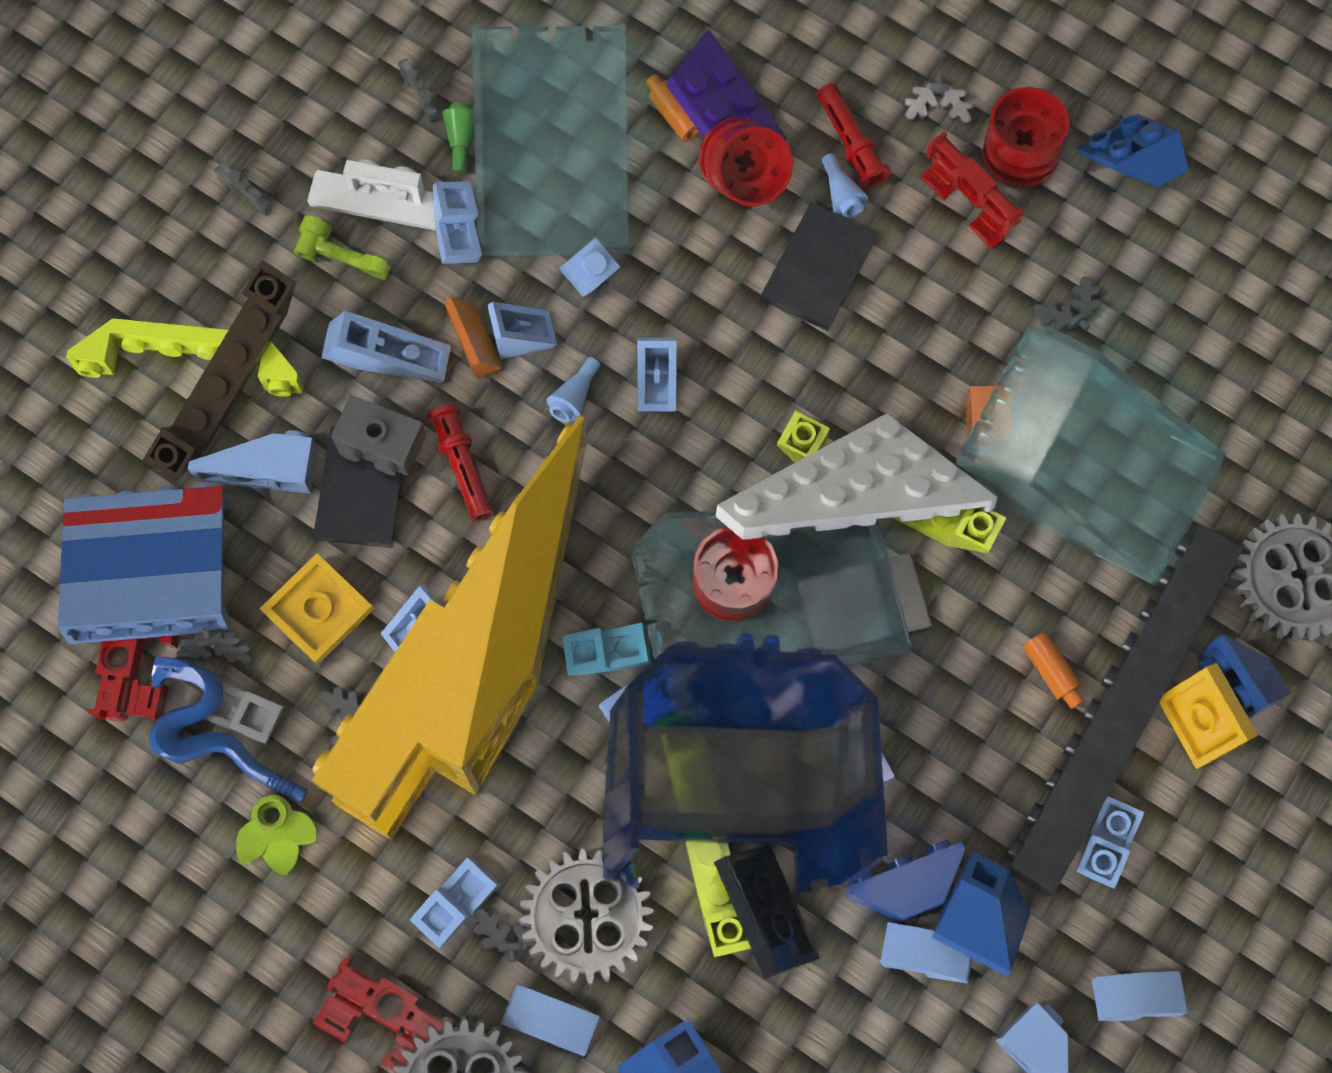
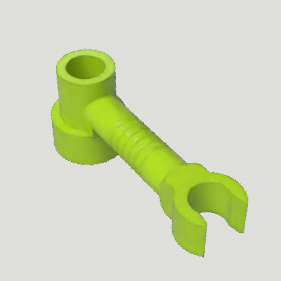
(314, 241)

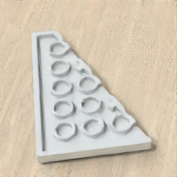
(853, 482)

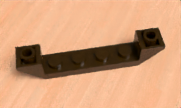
(231, 366)

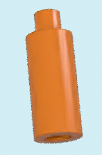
(671, 109)
(1054, 669)

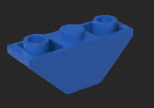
(911, 884)

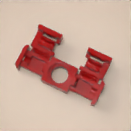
(954, 171)
(117, 693)
(352, 997)

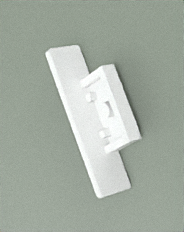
(375, 193)

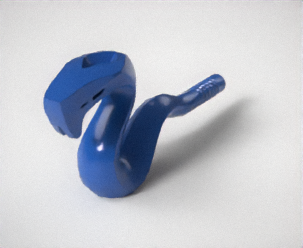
(165, 737)

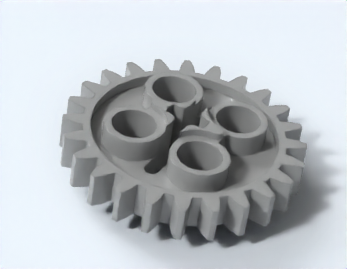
(1262, 583)
(549, 919)
(451, 1040)

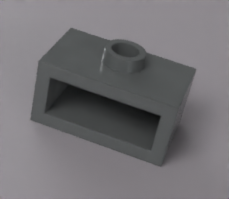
(378, 436)

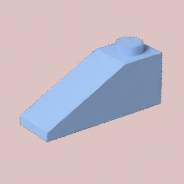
(384, 349)
(266, 463)

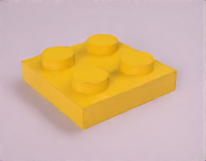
(317, 609)
(1207, 716)

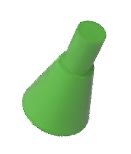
(460, 131)

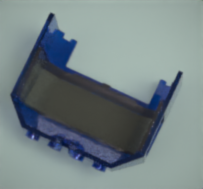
(748, 754)

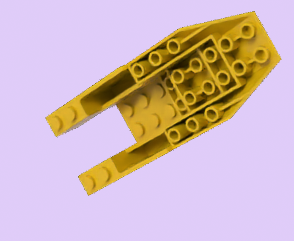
(462, 666)

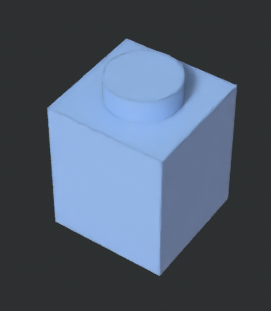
(589, 267)

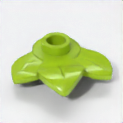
(275, 841)

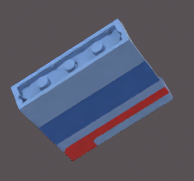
(142, 564)

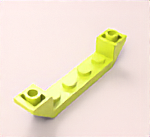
(100, 349)
(969, 530)
(717, 910)

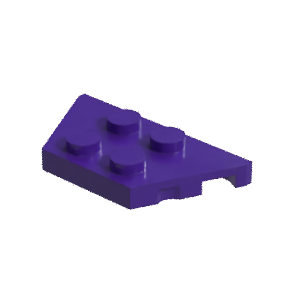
(715, 90)

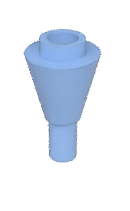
(846, 195)
(569, 399)

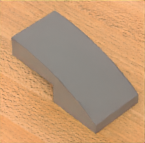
(246, 714)

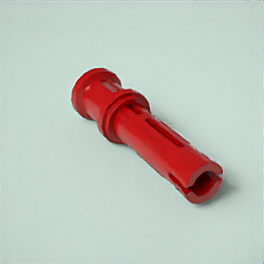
(859, 148)
(456, 446)

